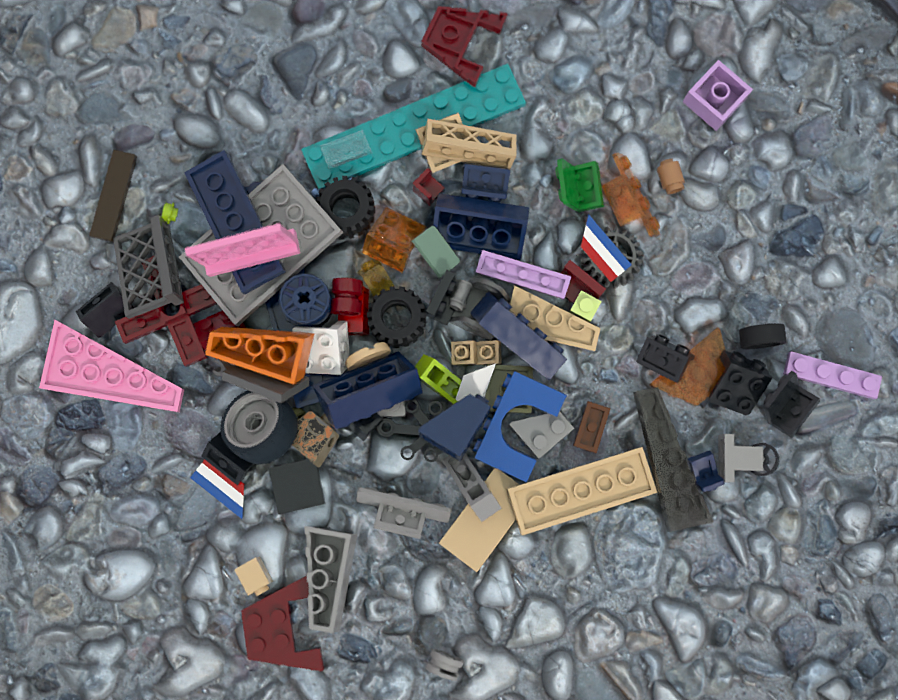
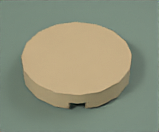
(367, 355)

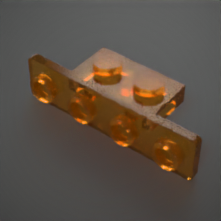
(627, 199)

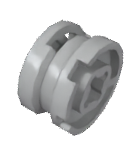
(444, 664)

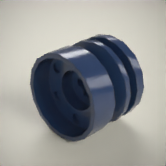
(300, 313)

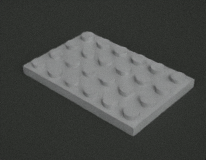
(277, 201)

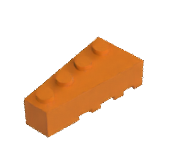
(268, 352)

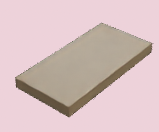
(475, 540)

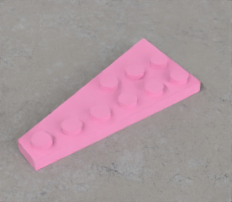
(92, 370)

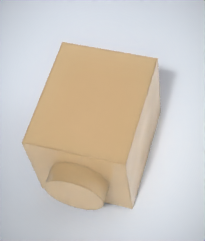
(254, 576)

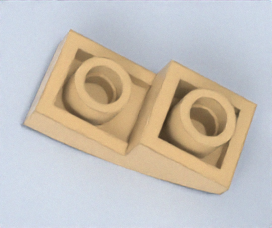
(476, 353)

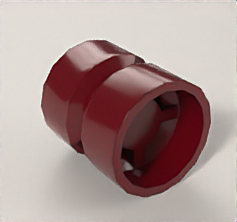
(346, 296)

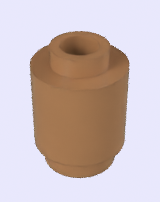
(671, 176)

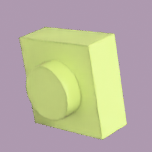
(585, 306)

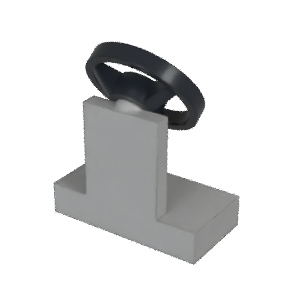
(743, 458)

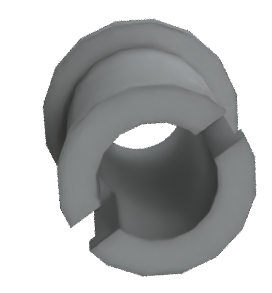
(460, 295)

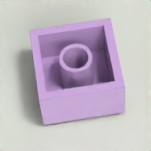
(717, 95)

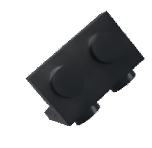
(740, 383)
(789, 405)

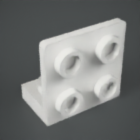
(328, 348)

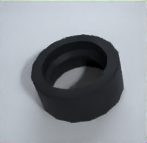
(762, 336)

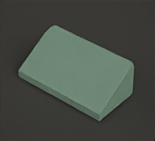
(436, 251)

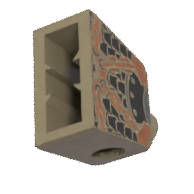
(315, 437)

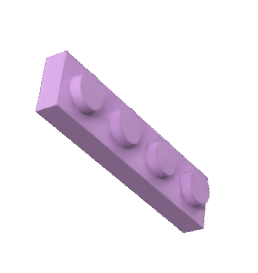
(523, 274)
(833, 375)

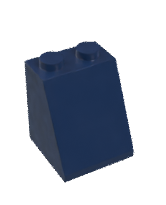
(456, 426)

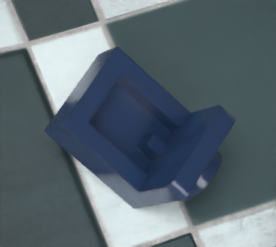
(705, 471)

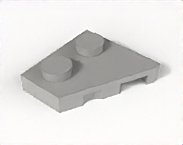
(542, 432)

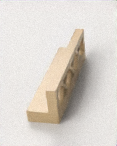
(469, 149)

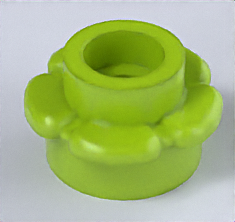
(169, 213)

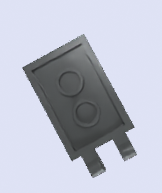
(259, 383)

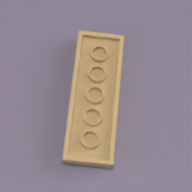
(581, 491)

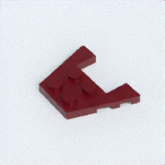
(451, 35)
(270, 630)

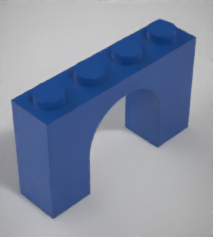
(493, 448)

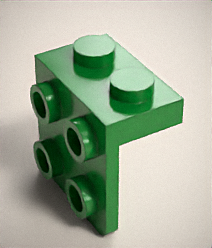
(579, 185)

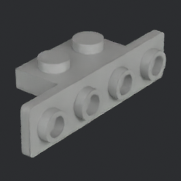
(401, 514)

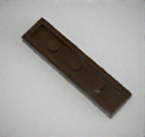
(113, 196)

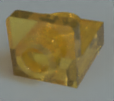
(375, 277)

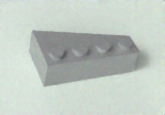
(328, 575)

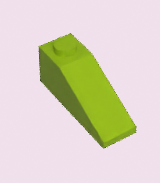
(438, 378)

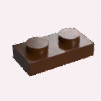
(591, 427)

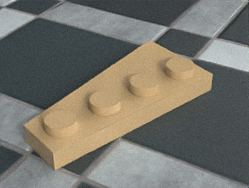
(553, 321)

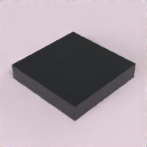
(296, 486)

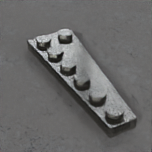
(675, 484)

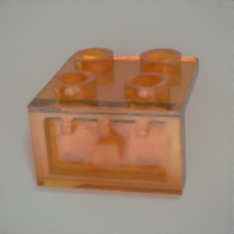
(392, 239)

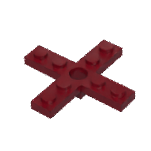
(179, 325)

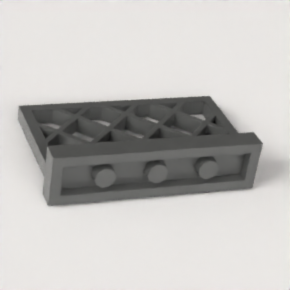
(163, 258)

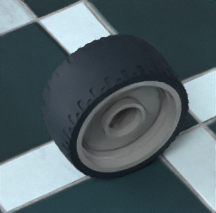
(258, 428)

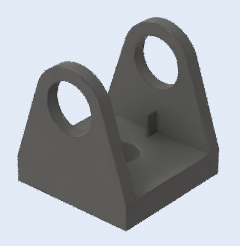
(465, 319)

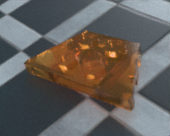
(700, 373)

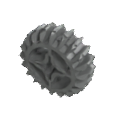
(632, 257)

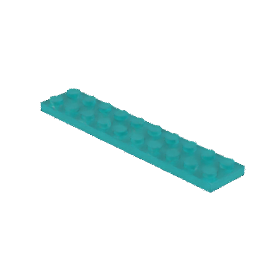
(395, 134)

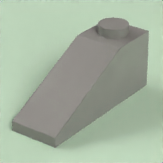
(472, 486)

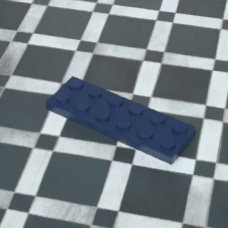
(230, 213)

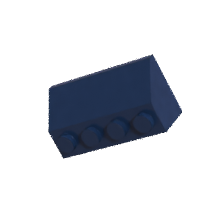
(481, 225)
(368, 389)

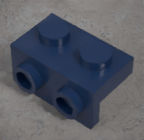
(485, 181)

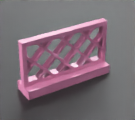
(245, 249)

